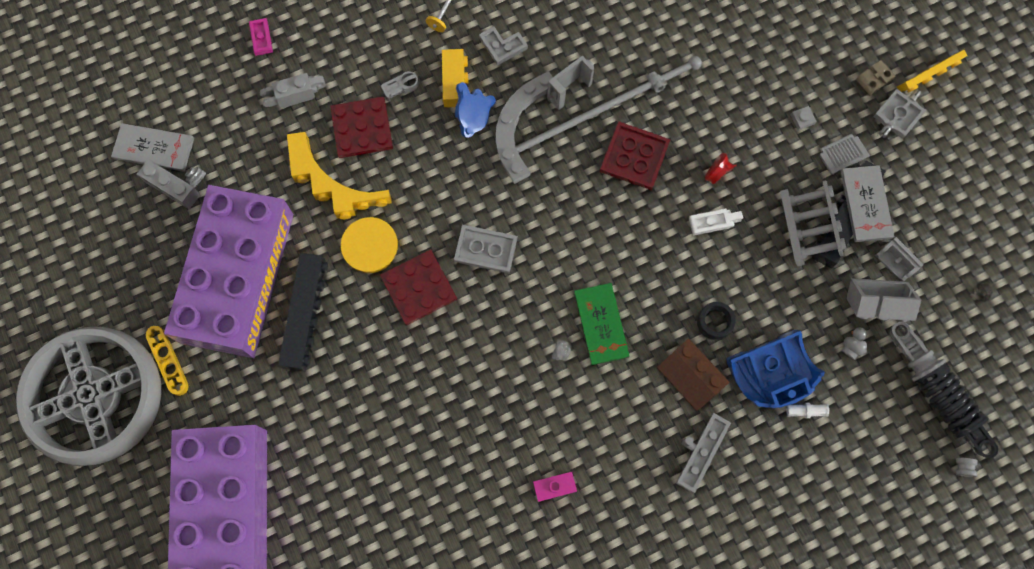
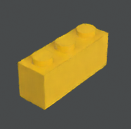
(453, 73)

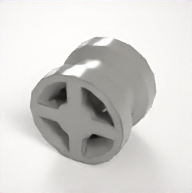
(966, 467)

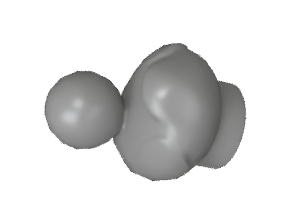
(853, 345)

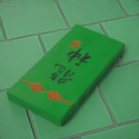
(601, 324)

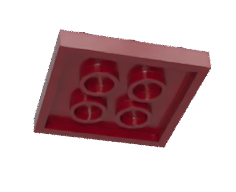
(361, 127)
(635, 155)
(418, 287)

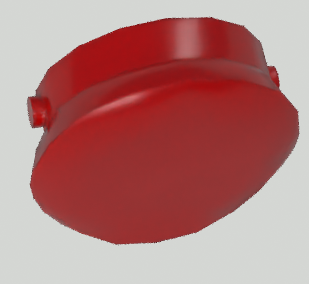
(719, 168)

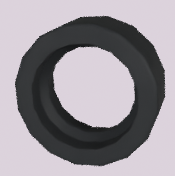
(731, 320)

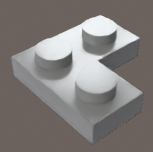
(501, 49)

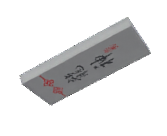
(162, 147)
(867, 203)

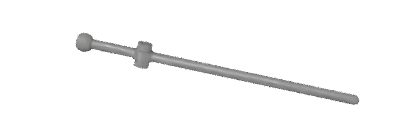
(654, 82)

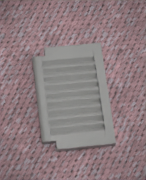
(843, 153)

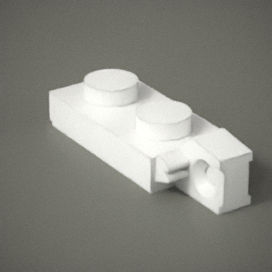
(714, 221)

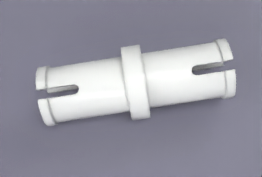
(807, 410)

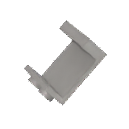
(556, 86)

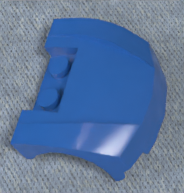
(776, 372)

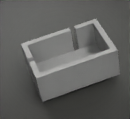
(883, 299)

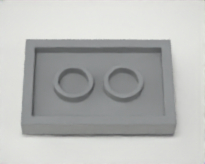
(485, 249)

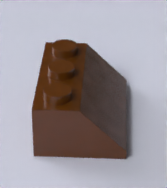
(693, 374)

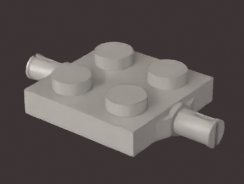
(899, 113)

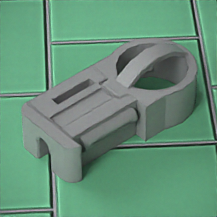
(396, 86)

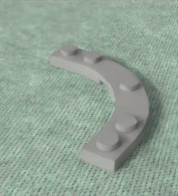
(508, 121)

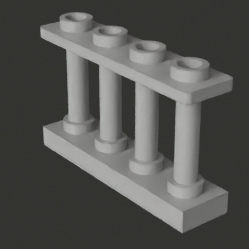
(798, 235)

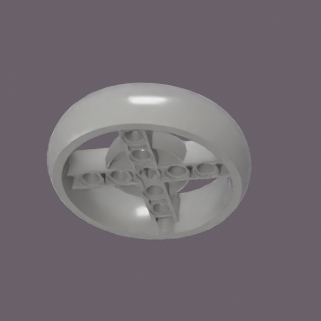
(35, 415)

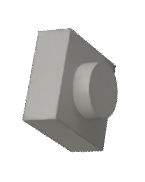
(803, 118)

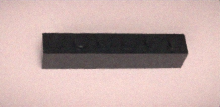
(832, 257)
(302, 312)

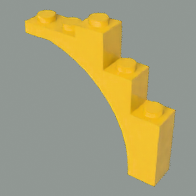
(324, 187)

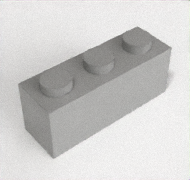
(168, 184)

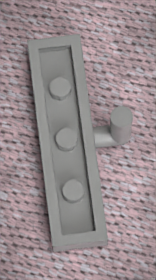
(702, 452)

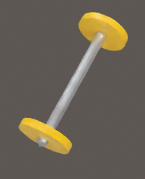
(436, 23)

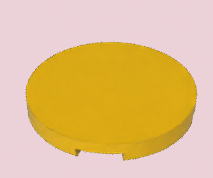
(369, 245)

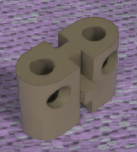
(875, 78)

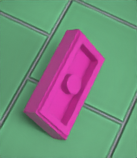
(260, 36)
(555, 486)

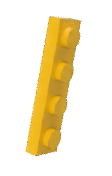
(937, 69)

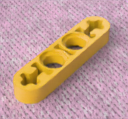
(169, 359)

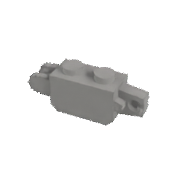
(292, 90)

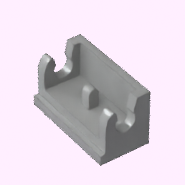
(899, 260)

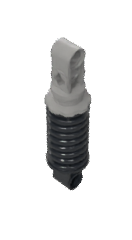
(946, 391)

